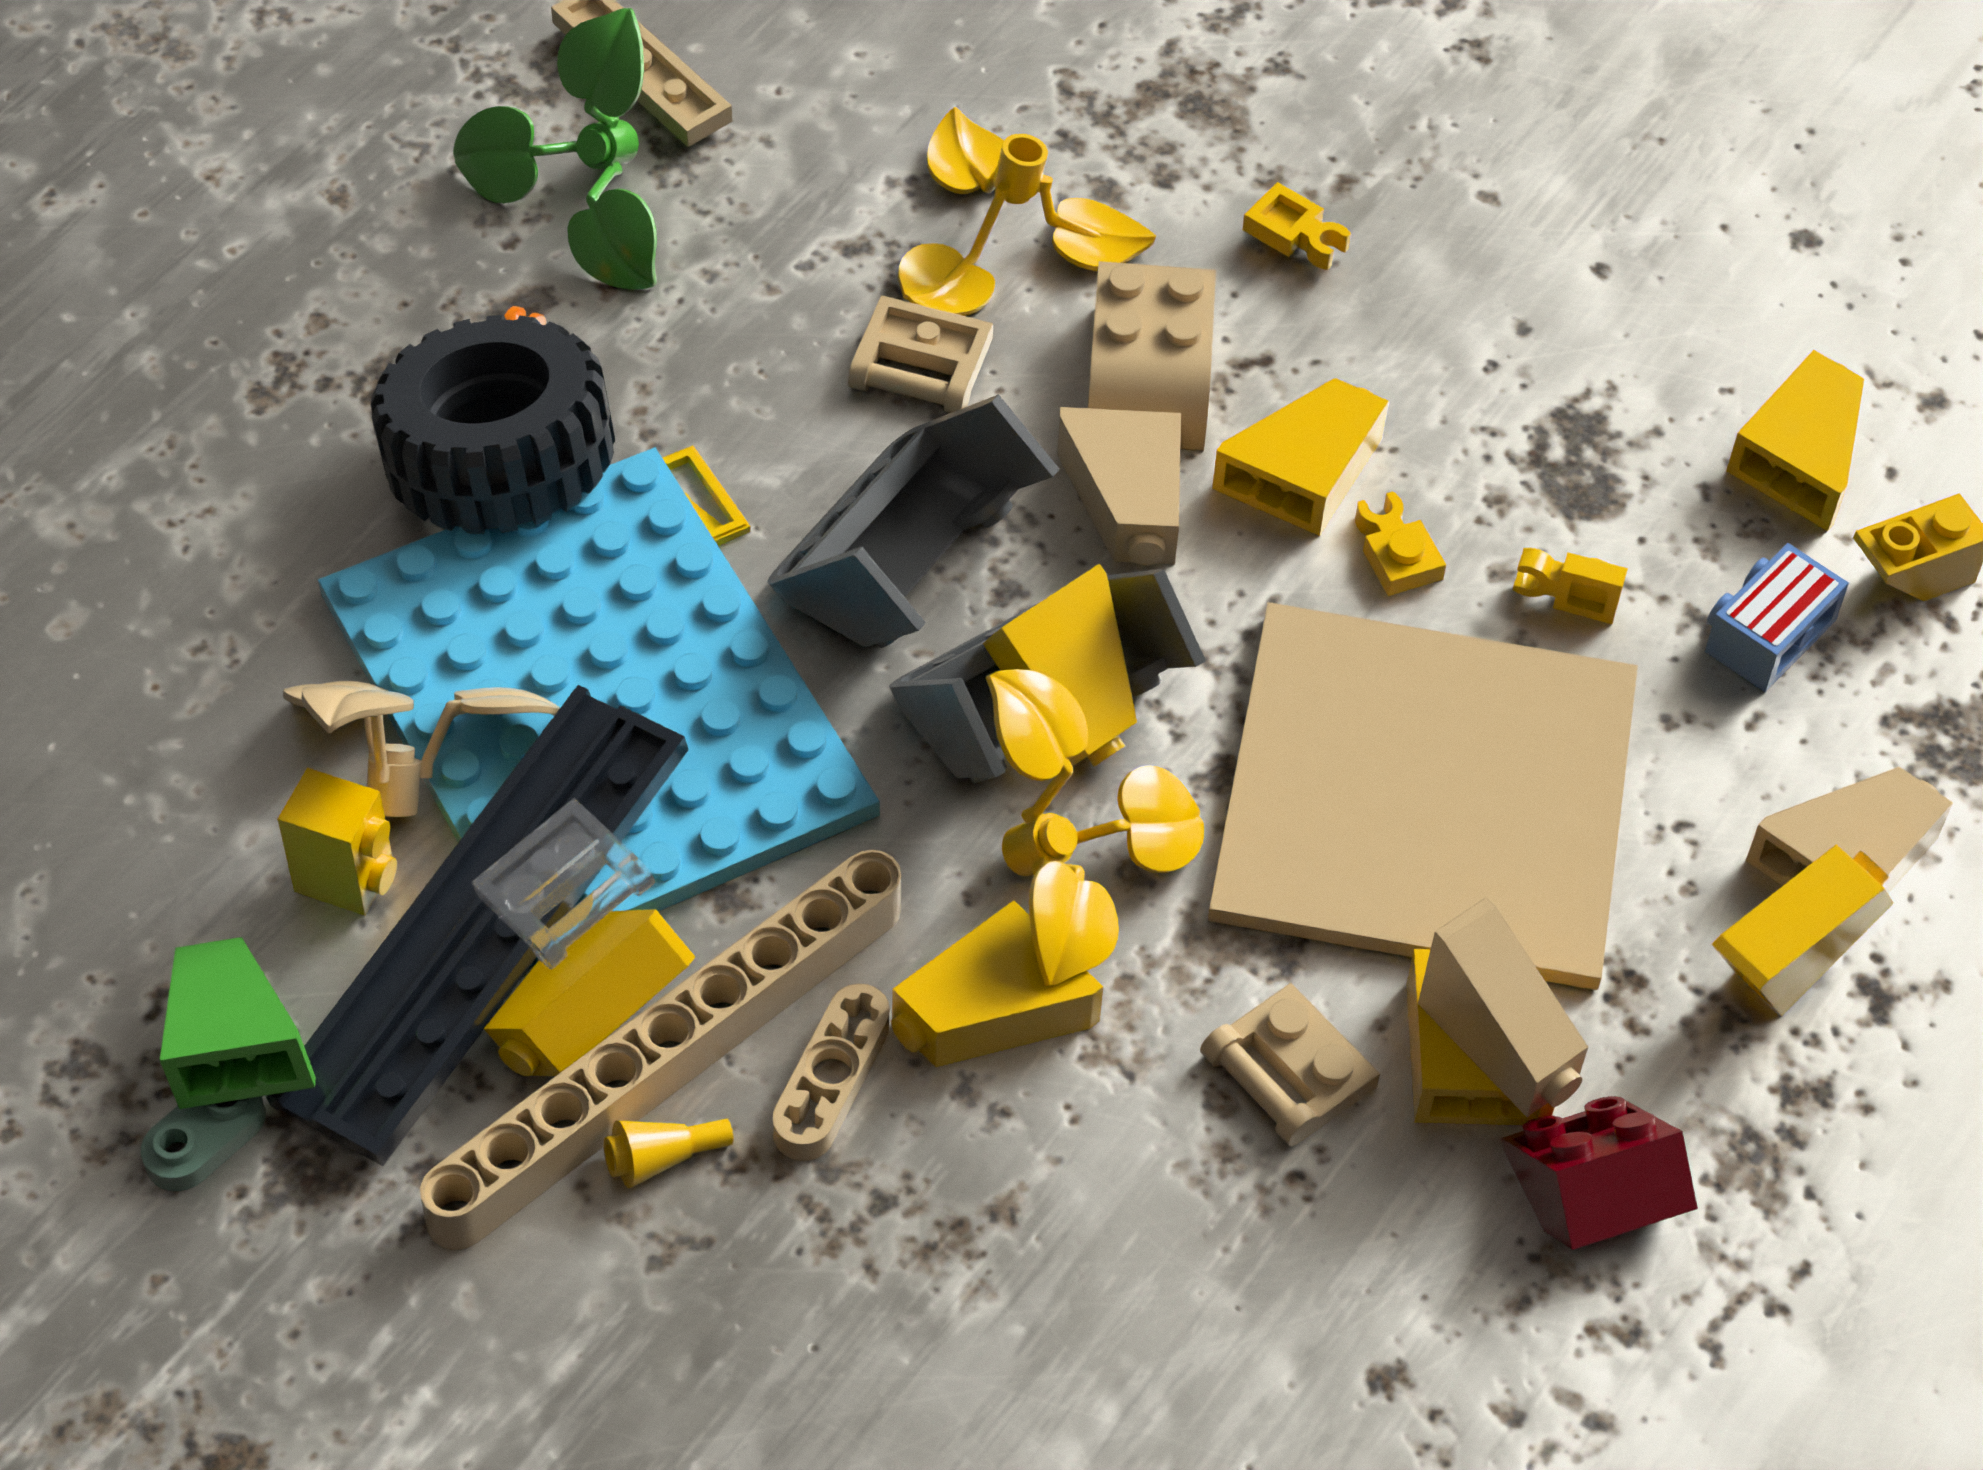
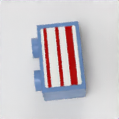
(1774, 616)

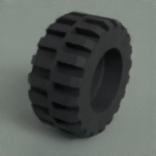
(493, 424)

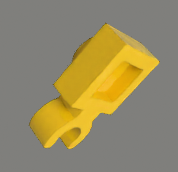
(1293, 222)
(1398, 552)
(1579, 584)

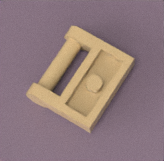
(925, 340)
(1304, 1052)

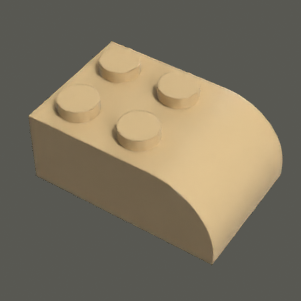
(1154, 343)

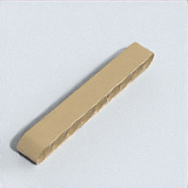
(657, 1071)

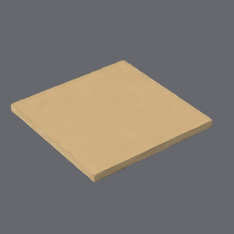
(1417, 775)

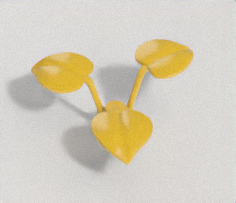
(971, 157)
(1069, 917)

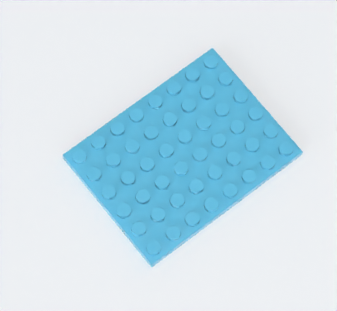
(647, 619)

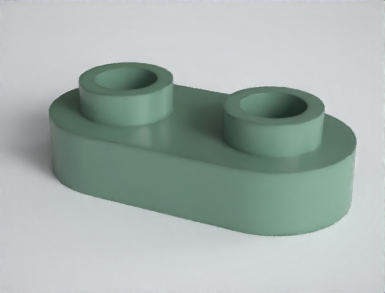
(210, 1138)

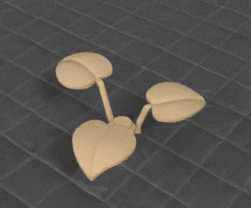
(393, 766)

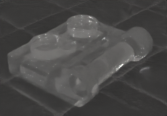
(552, 866)

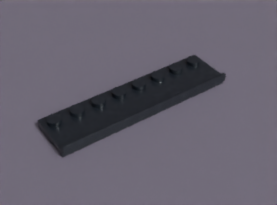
(450, 954)

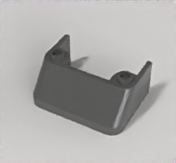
(905, 516)
(954, 704)

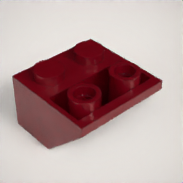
(1601, 1171)

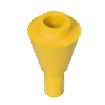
(648, 1148)

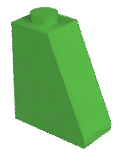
(228, 1029)

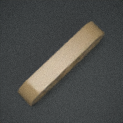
(832, 1099)

